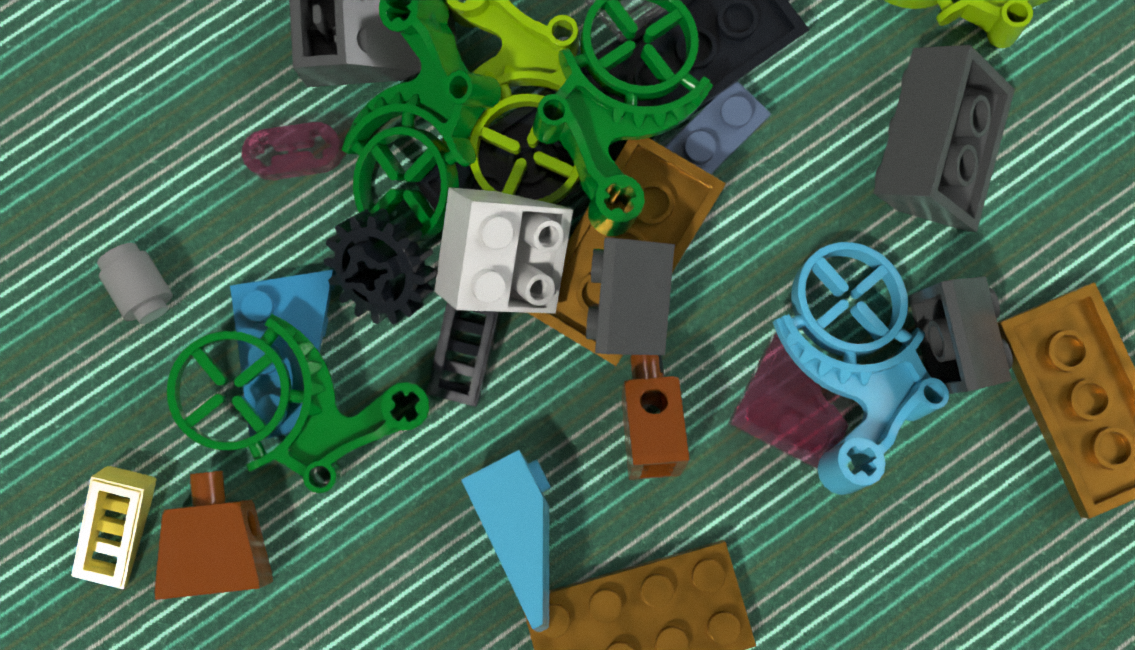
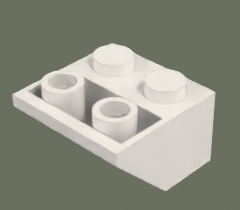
(501, 252)

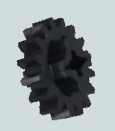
(380, 266)

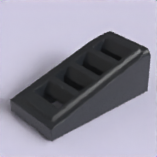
(447, 342)

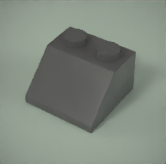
(962, 334)

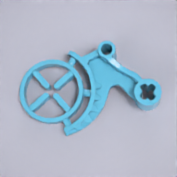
(885, 390)

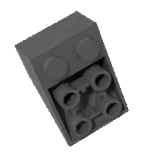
(348, 44)

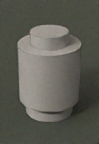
(134, 283)

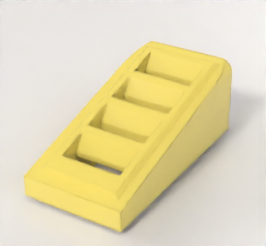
(99, 499)

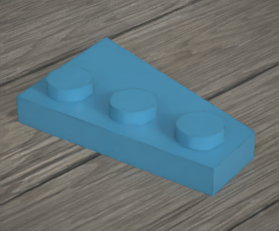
(302, 303)

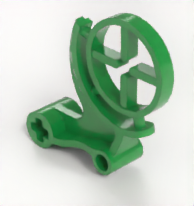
(440, 94)
(591, 121)
(321, 429)

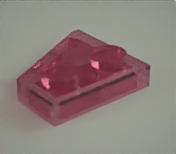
(787, 409)

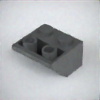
(632, 297)

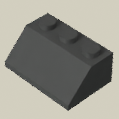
(944, 136)

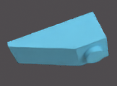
(517, 522)

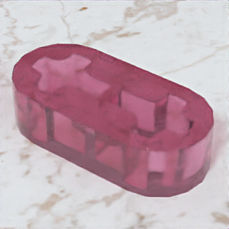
(291, 139)

